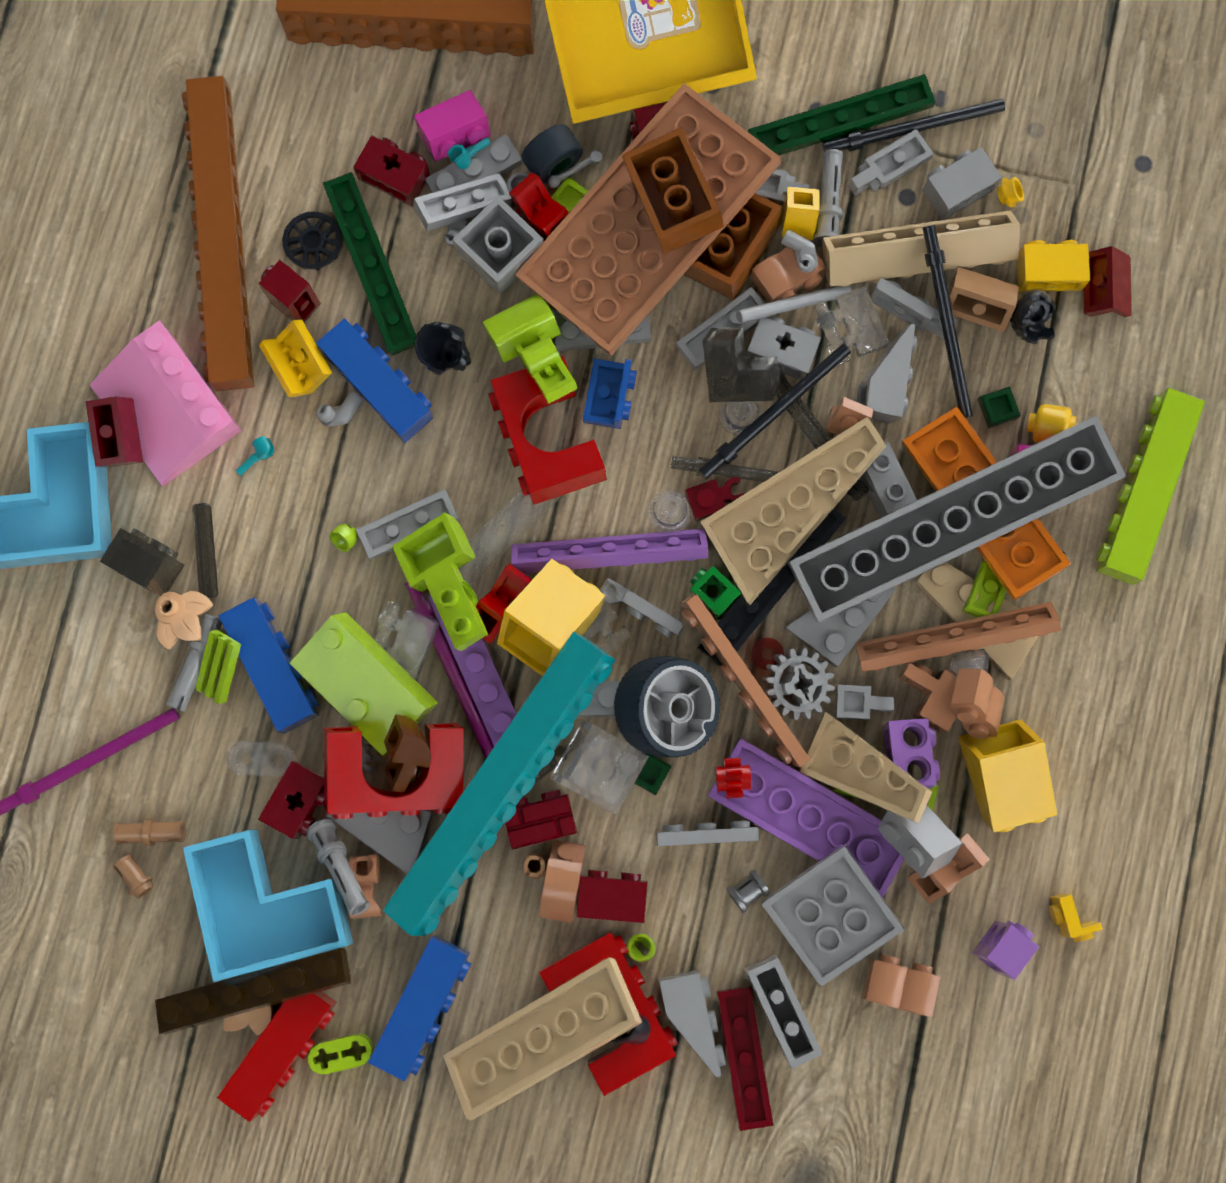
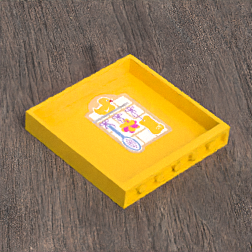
(644, 50)

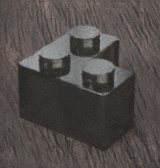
(732, 374)
(144, 563)

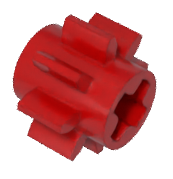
(733, 778)

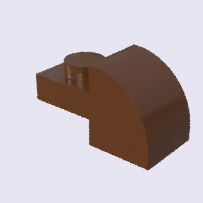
(406, 751)

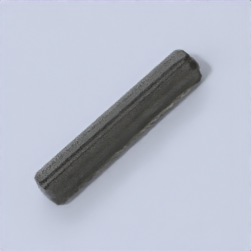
(205, 550)

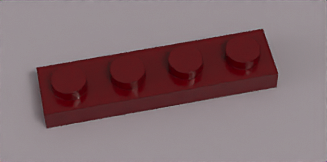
(745, 1058)

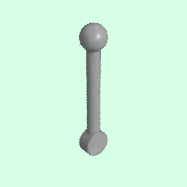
(594, 158)

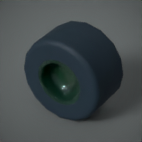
(552, 152)

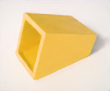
(547, 615)
(1010, 776)

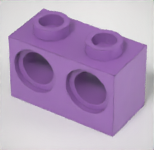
(920, 755)
(1006, 948)

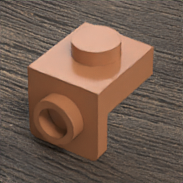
(847, 415)

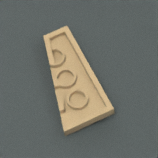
(859, 769)

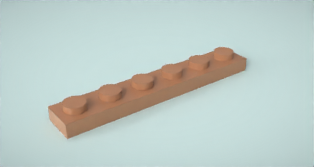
(958, 637)
(751, 693)

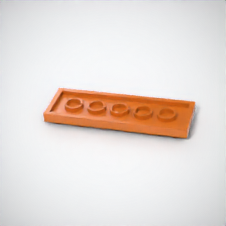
(952, 451)

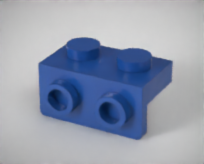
(608, 392)

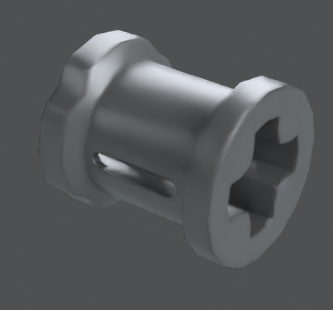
(748, 891)

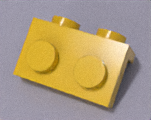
(296, 360)

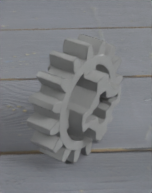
(810, 681)

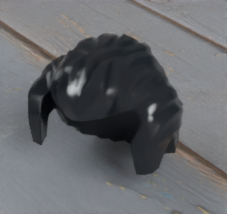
(1030, 316)
(442, 347)

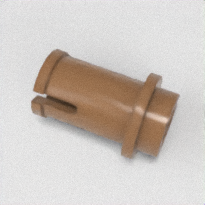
(526, 865)
(133, 876)

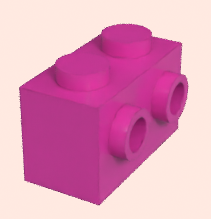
(452, 123)

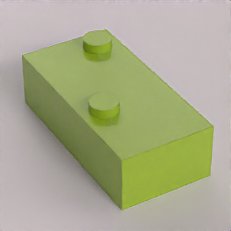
(361, 679)

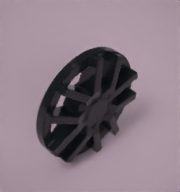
(312, 240)

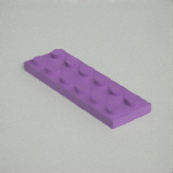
(810, 816)

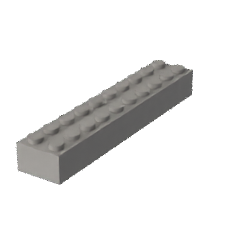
(956, 519)

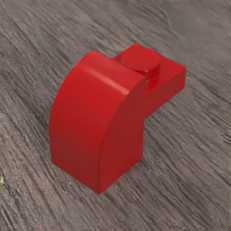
(537, 206)
(503, 593)

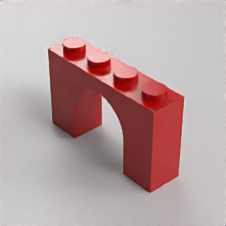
(544, 472)
(435, 787)
(623, 1061)

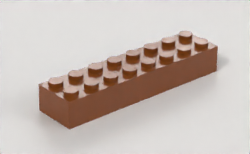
(417, 24)

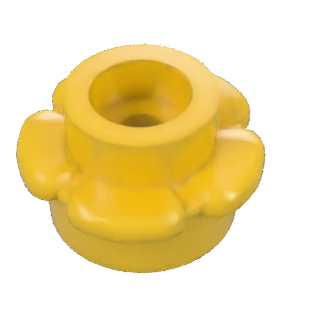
(1010, 192)

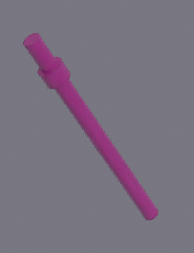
(425, 608)
(30, 791)

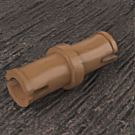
(149, 832)

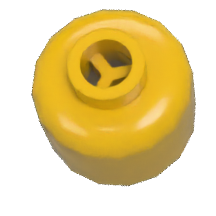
(1050, 421)

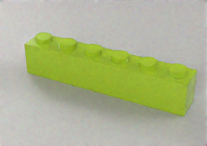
(1150, 486)

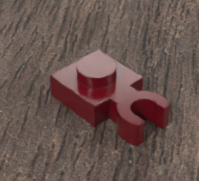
(709, 498)

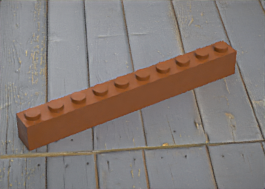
(219, 234)

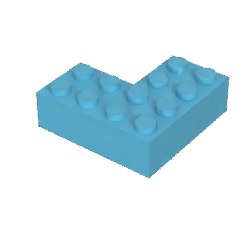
(67, 505)
(247, 923)

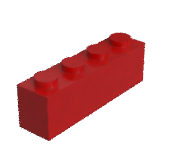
(274, 1054)

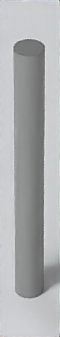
(790, 303)

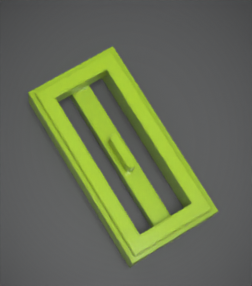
(213, 664)

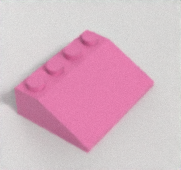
(173, 404)

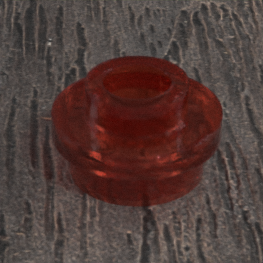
(756, 652)

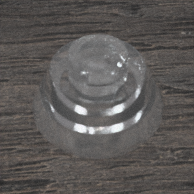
(736, 422)
(677, 517)
(970, 660)

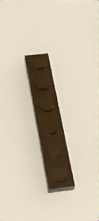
(253, 991)

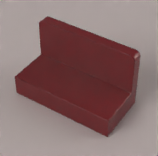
(1109, 283)

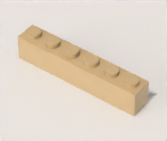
(901, 249)

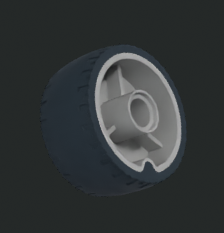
(667, 706)

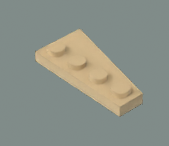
(950, 591)

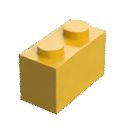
(1053, 266)

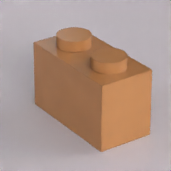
(982, 299)

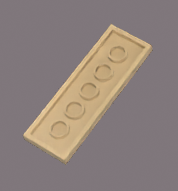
(541, 1038)

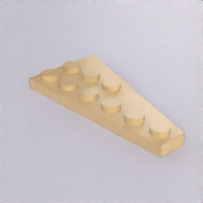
(776, 517)

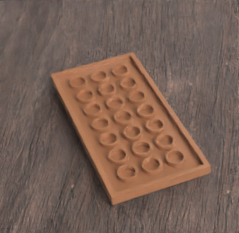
(604, 257)

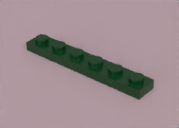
(846, 116)
(371, 263)

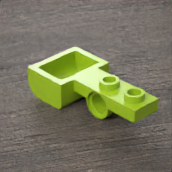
(527, 333)
(432, 562)

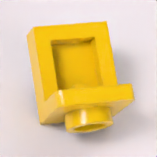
(1064, 914)

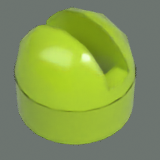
(344, 537)
(635, 953)

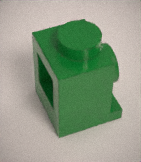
(727, 591)

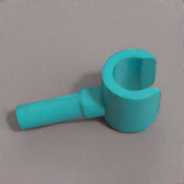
(462, 156)
(263, 450)

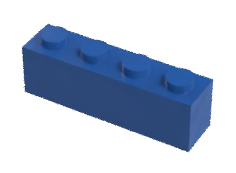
(375, 380)
(269, 665)
(419, 1008)

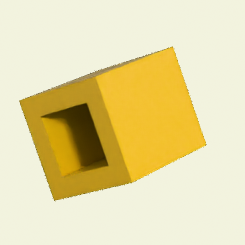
(800, 211)

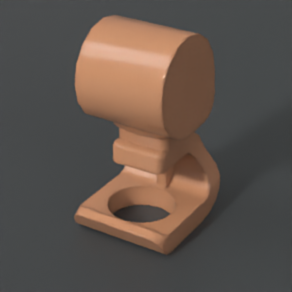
(368, 874)

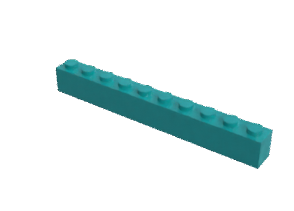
(499, 786)

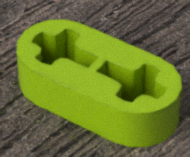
(343, 1061)

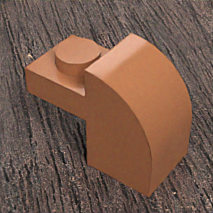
(938, 697)
(562, 881)
(941, 882)

